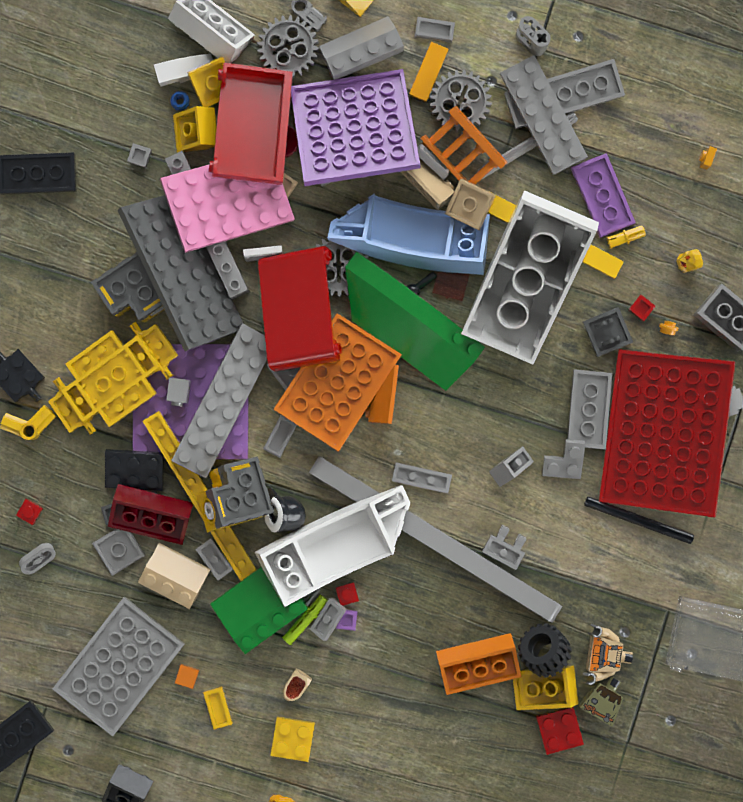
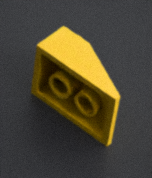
(546, 693)

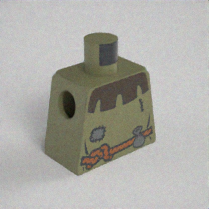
(603, 701)

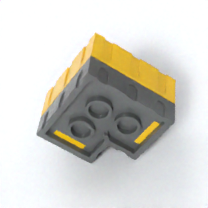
(129, 288)
(236, 495)

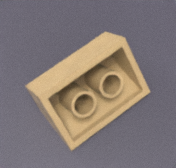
(430, 185)
(174, 576)

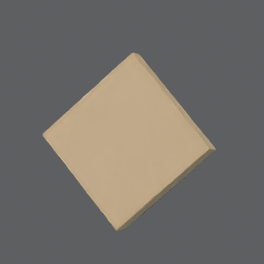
(470, 204)

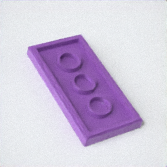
(603, 195)

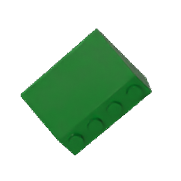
(254, 610)

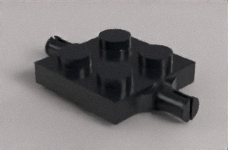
(19, 376)

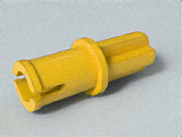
(626, 236)

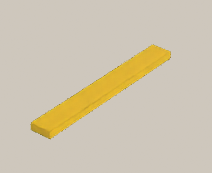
(594, 257)

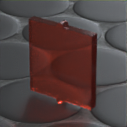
(451, 285)

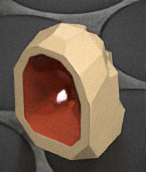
(296, 685)

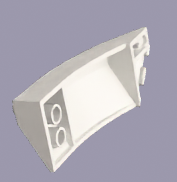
(334, 545)

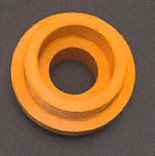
(668, 328)

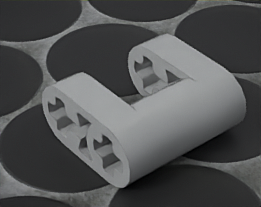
(540, 38)

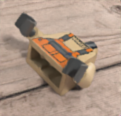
(604, 655)

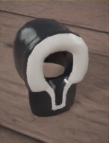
(290, 513)

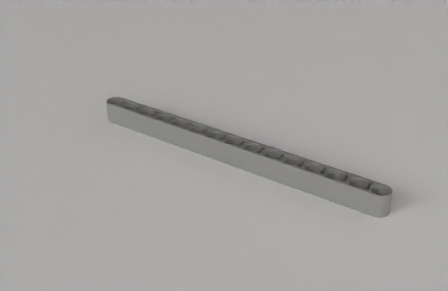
(444, 544)

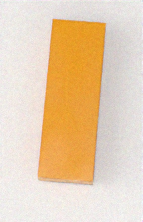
(428, 72)

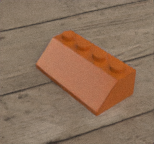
(478, 664)

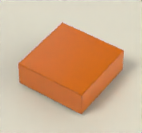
(187, 676)

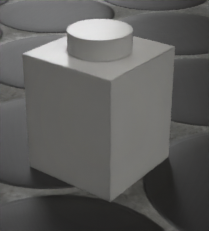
(178, 391)

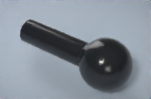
(421, 284)

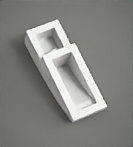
(177, 69)

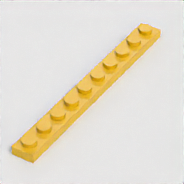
(193, 486)

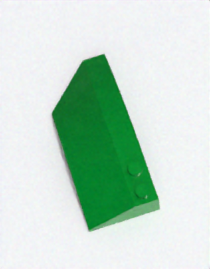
(408, 323)

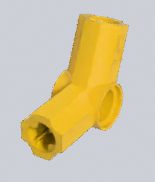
(19, 426)

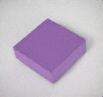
(348, 620)

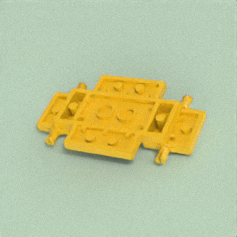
(112, 378)

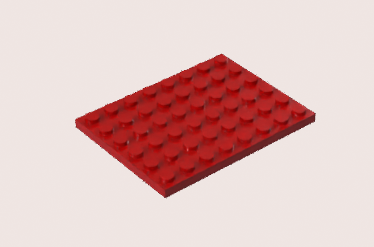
(667, 432)

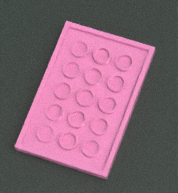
(222, 209)

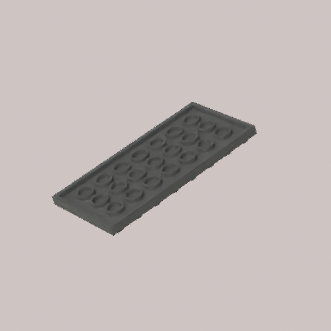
(183, 281)

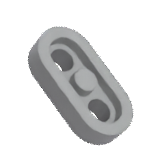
(37, 558)

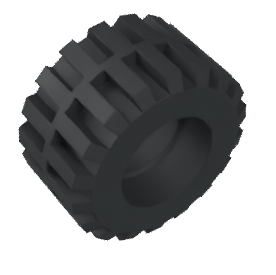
(535, 641)

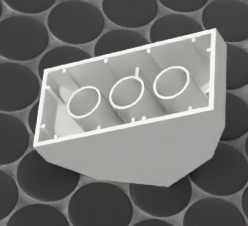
(529, 276)

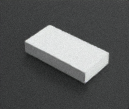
(256, 253)

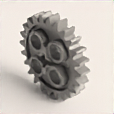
(280, 31)
(444, 94)
(333, 285)

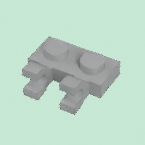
(504, 552)

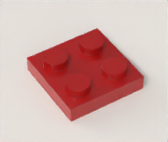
(559, 730)

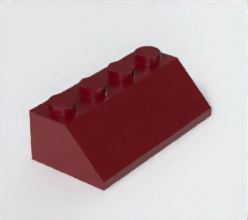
(150, 514)

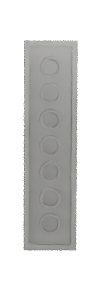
(222, 402)

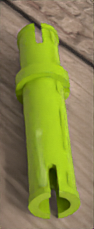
(302, 623)

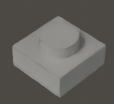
(139, 155)

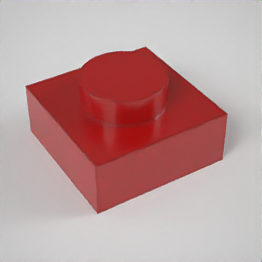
(641, 307)
(29, 511)
(347, 594)

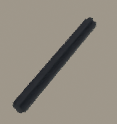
(639, 520)

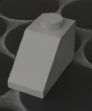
(511, 466)

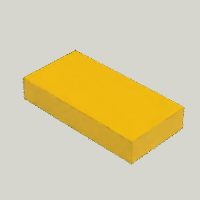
(217, 707)

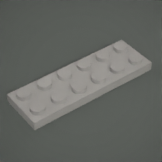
(579, 89)
(543, 115)

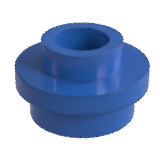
(177, 95)

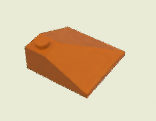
(383, 403)

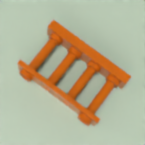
(470, 131)

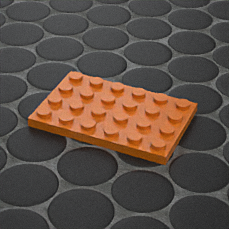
(334, 395)

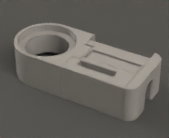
(310, 14)

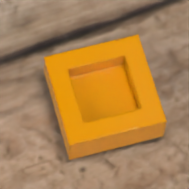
(707, 157)

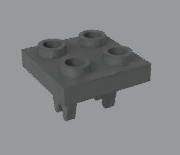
(607, 332)

